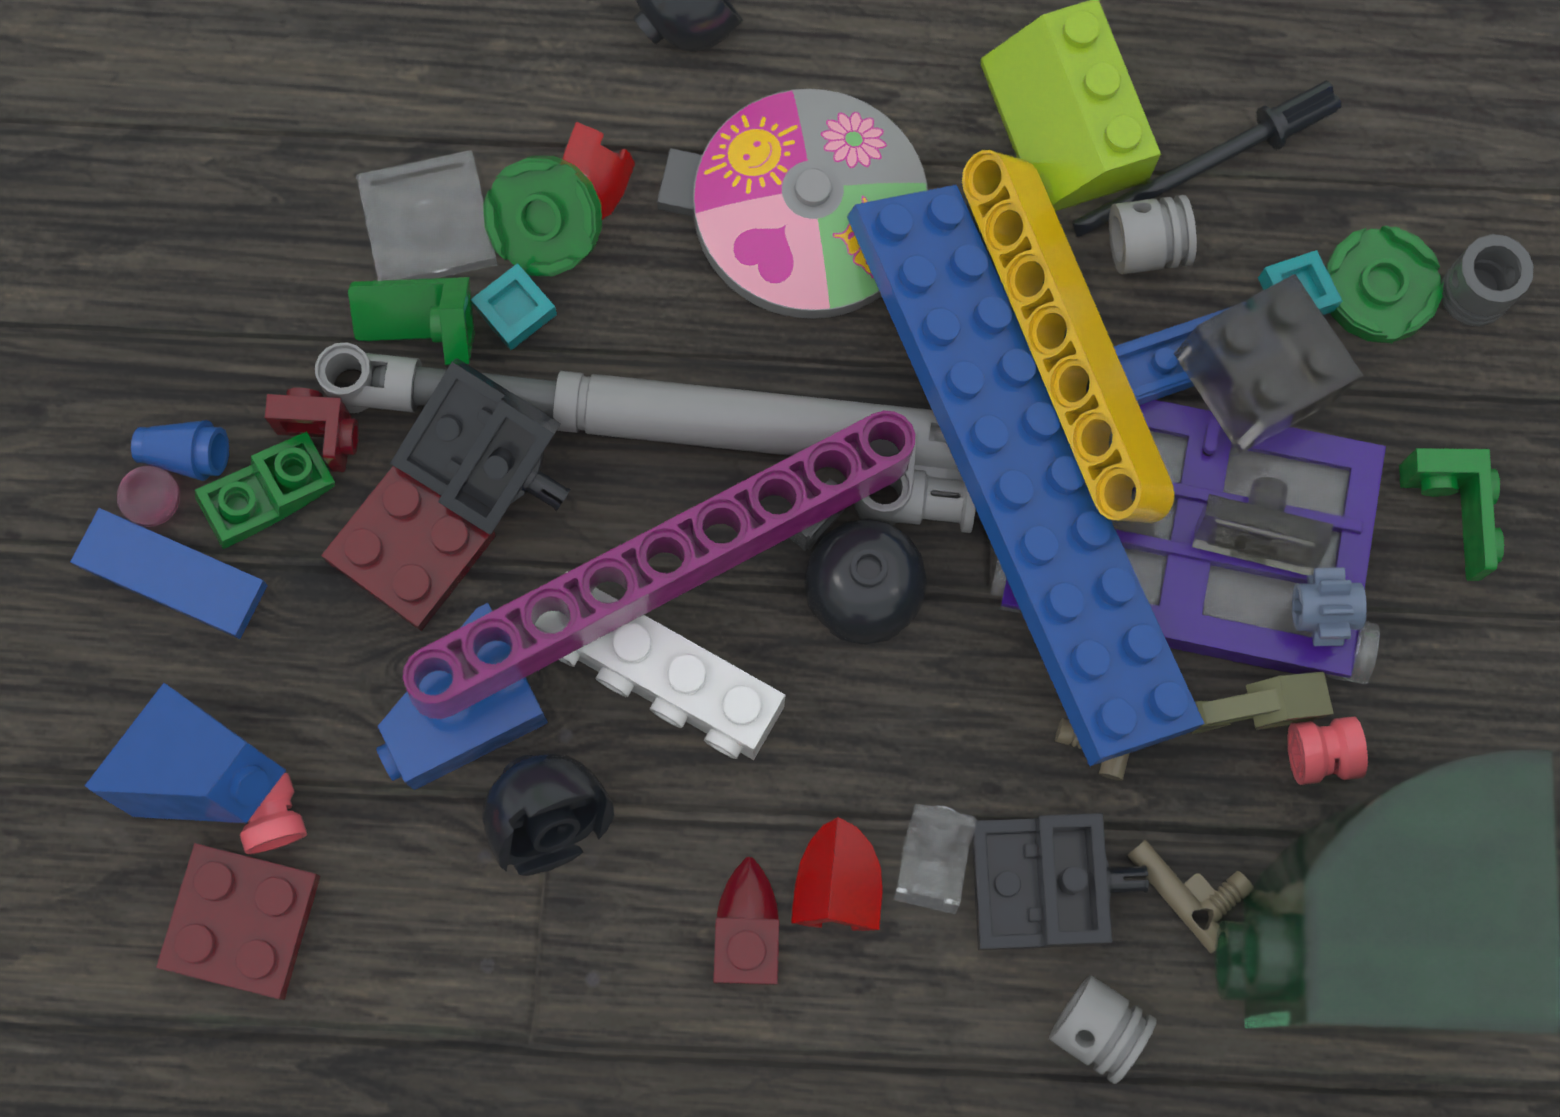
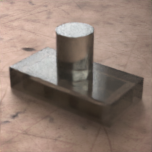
(1262, 529)

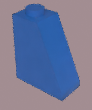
(429, 748)
(184, 766)

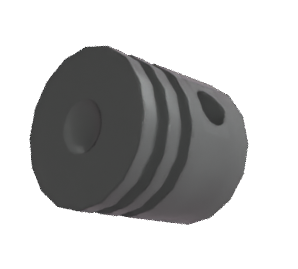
(1486, 280)

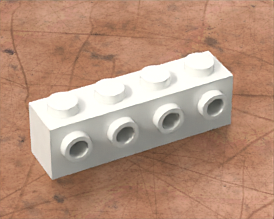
(679, 681)

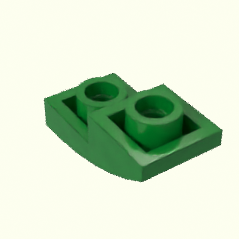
(266, 491)

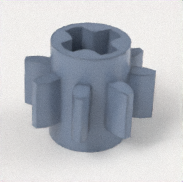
(1329, 606)

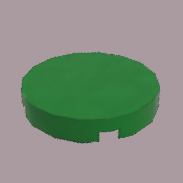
(543, 215)
(1385, 284)

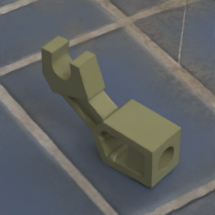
(1271, 703)

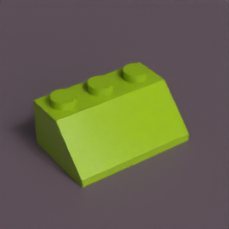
(1072, 106)

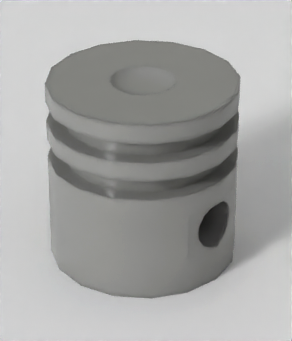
(1152, 234)
(1102, 1029)

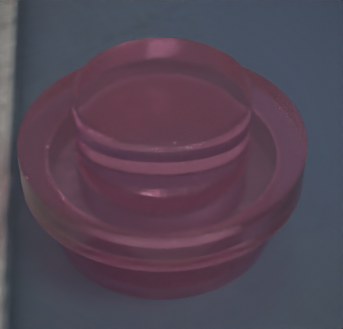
(148, 496)

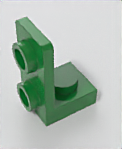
(415, 311)
(1442, 474)

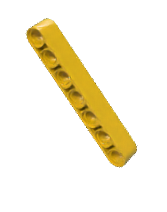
(1025, 249)

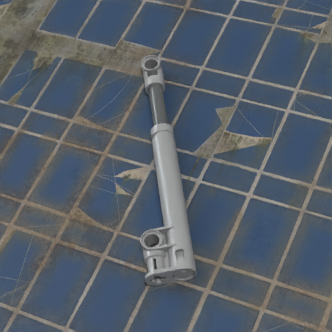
(682, 415)

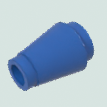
(183, 448)

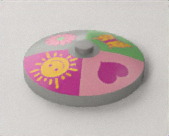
(780, 194)

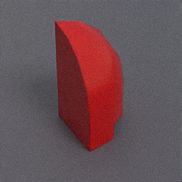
(604, 168)
(838, 880)

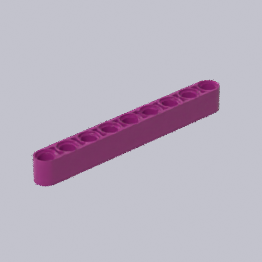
(648, 589)

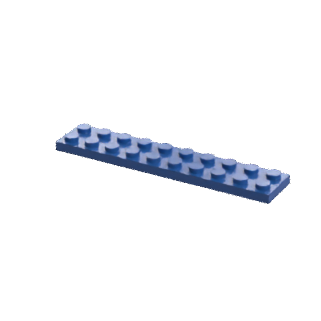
(1023, 475)

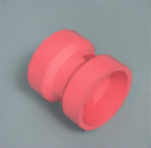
(1327, 750)
(272, 823)

